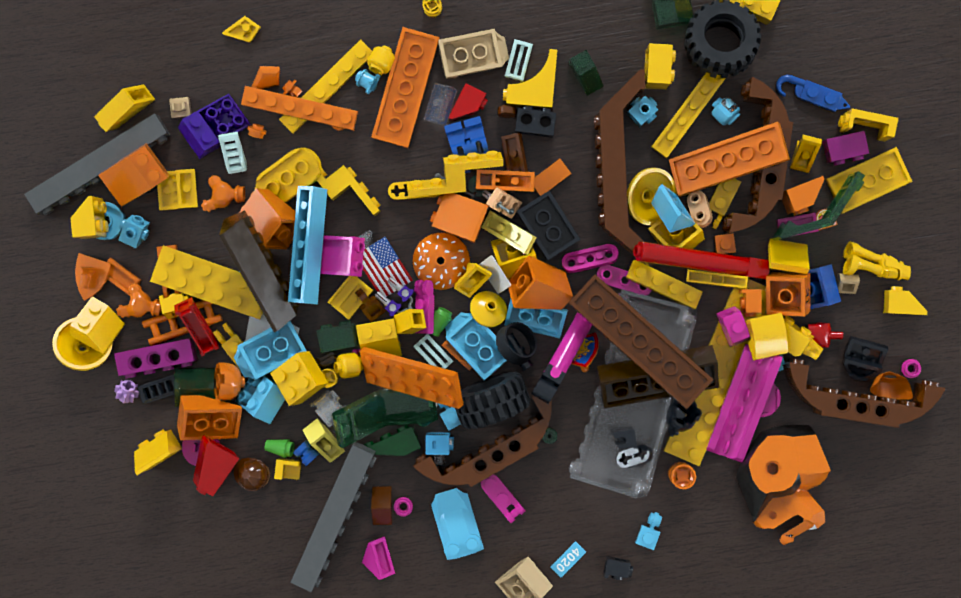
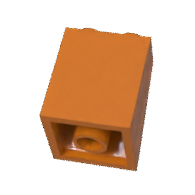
(459, 216)
(271, 218)
(539, 286)

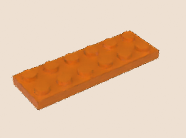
(405, 87)
(729, 159)
(412, 377)

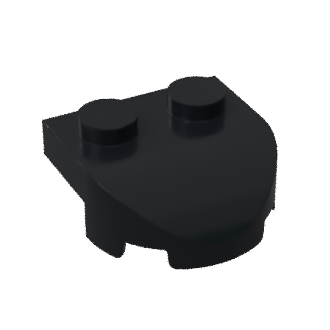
(863, 358)

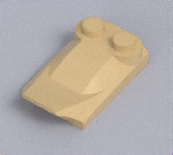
(472, 53)

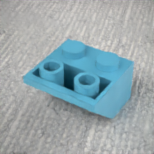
(261, 398)

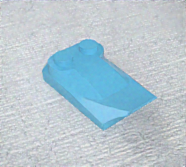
(475, 344)
(267, 351)
(456, 524)

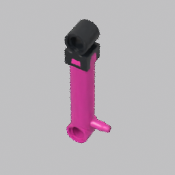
(562, 359)

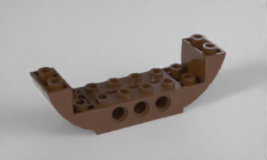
(764, 194)
(889, 411)
(469, 473)

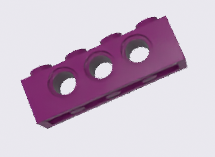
(125, 359)

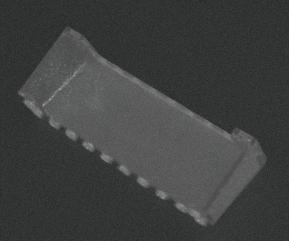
(648, 418)

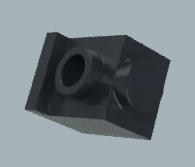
(618, 568)

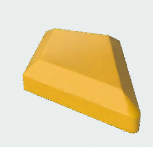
(242, 30)

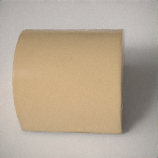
(847, 284)

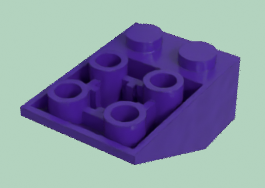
(205, 125)

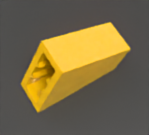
(123, 107)

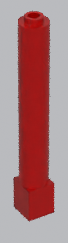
(701, 260)

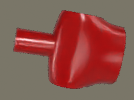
(823, 334)

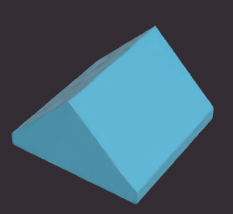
(671, 210)

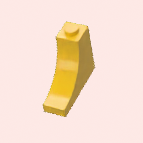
(538, 90)

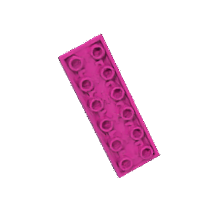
(743, 405)

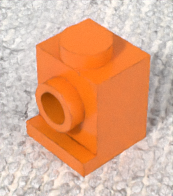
(751, 302)

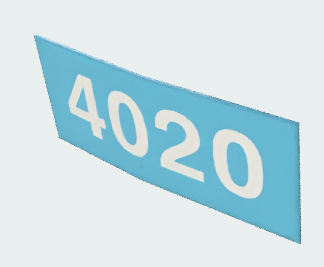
(568, 559)

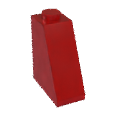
(212, 465)

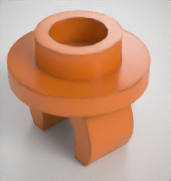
(291, 89)

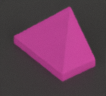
(378, 558)

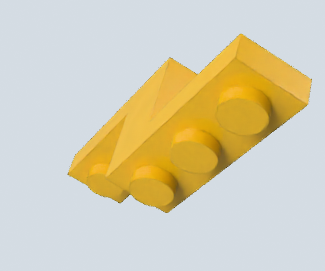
(454, 174)
(344, 179)

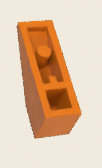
(504, 180)

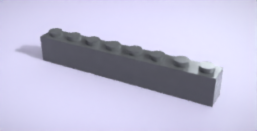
(86, 170)
(333, 516)

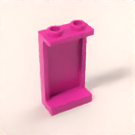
(342, 256)

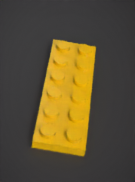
(205, 281)

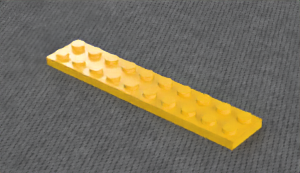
(693, 443)

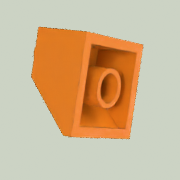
(802, 196)

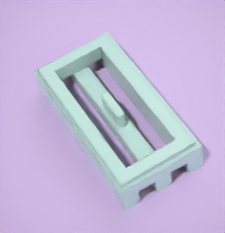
(514, 76)
(422, 341)

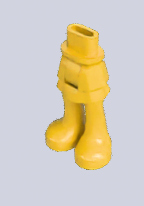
(885, 265)

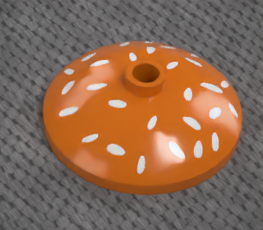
(455, 260)

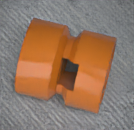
(682, 475)

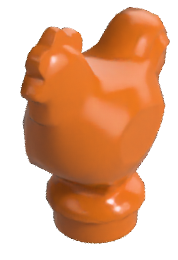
(222, 194)
(139, 304)

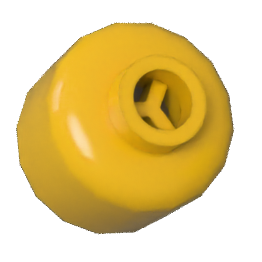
(381, 60)
(348, 365)

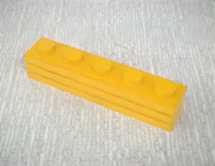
(717, 279)

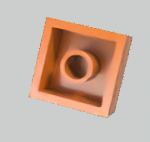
(788, 294)

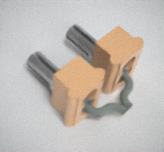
(502, 202)

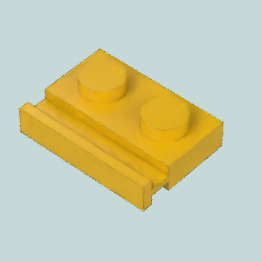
(346, 300)

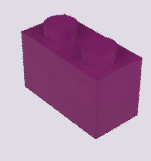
(846, 147)

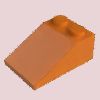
(134, 175)
(207, 417)

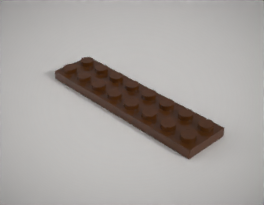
(640, 341)

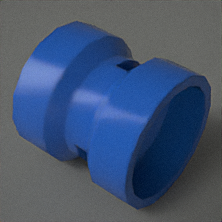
(306, 453)

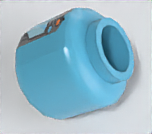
(725, 111)

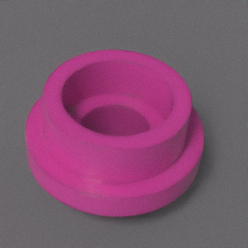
(916, 371)
(398, 510)

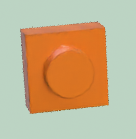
(725, 243)

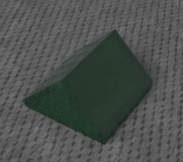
(193, 382)

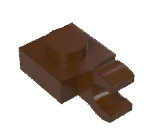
(371, 306)

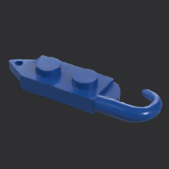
(814, 93)

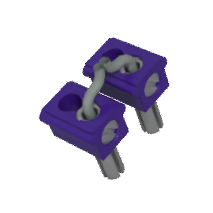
(391, 305)

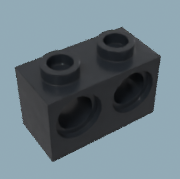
(535, 127)

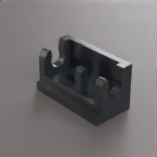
(626, 437)

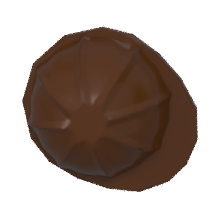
(251, 474)

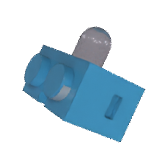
(439, 445)

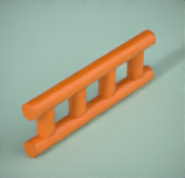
(175, 330)

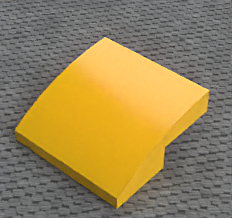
(178, 190)
(767, 336)

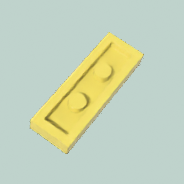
(508, 232)

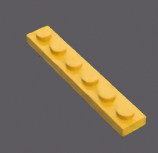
(332, 81)
(687, 114)

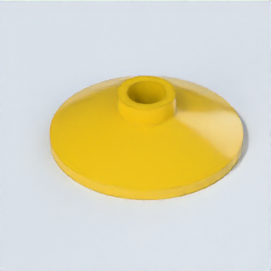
(483, 314)

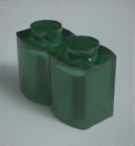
(337, 337)

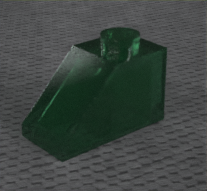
(586, 72)

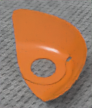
(891, 387)

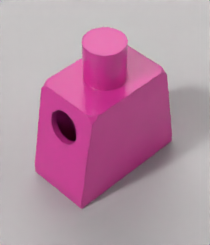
(733, 326)

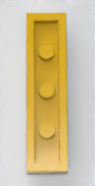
(664, 284)

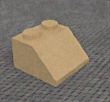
(524, 581)

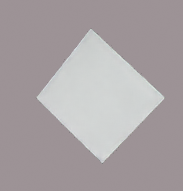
(498, 278)

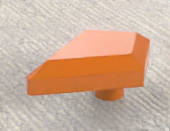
(266, 77)

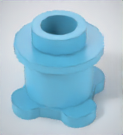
(367, 80)

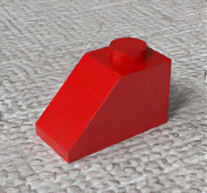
(468, 103)

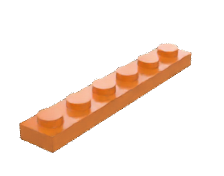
(299, 108)

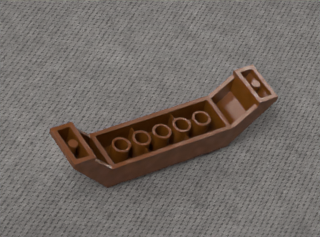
(613, 166)

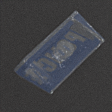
(440, 104)

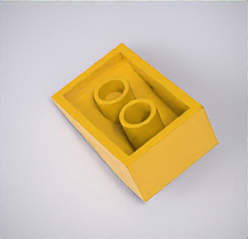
(155, 451)

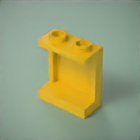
(886, 124)

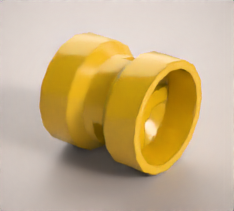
(432, 9)
(331, 377)

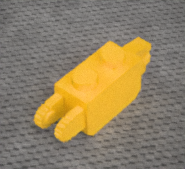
(800, 340)

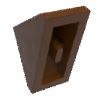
(381, 505)

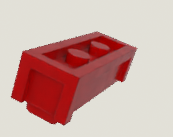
(196, 325)

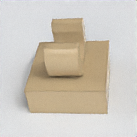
(180, 107)

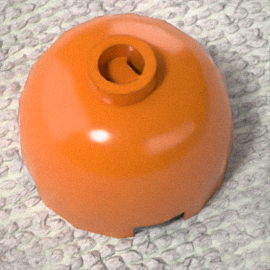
(227, 381)

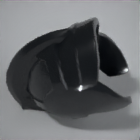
(681, 419)

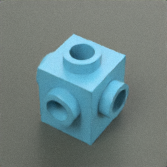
(638, 115)
(134, 230)

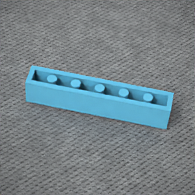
(307, 245)

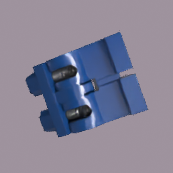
(467, 139)

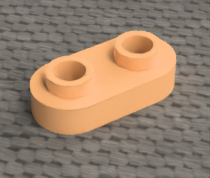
(699, 207)

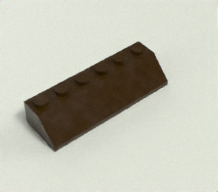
(258, 269)
(628, 384)

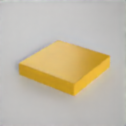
(788, 256)

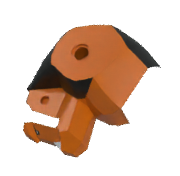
(777, 476)

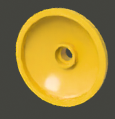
(647, 182)
(68, 353)

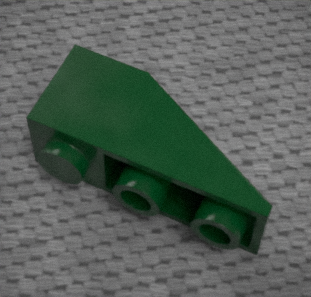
(398, 444)

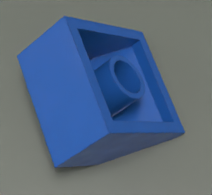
(823, 287)

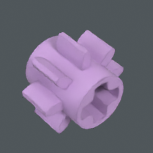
(126, 391)

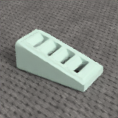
(234, 164)

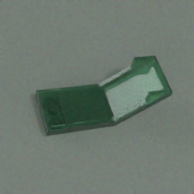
(852, 184)
(380, 410)

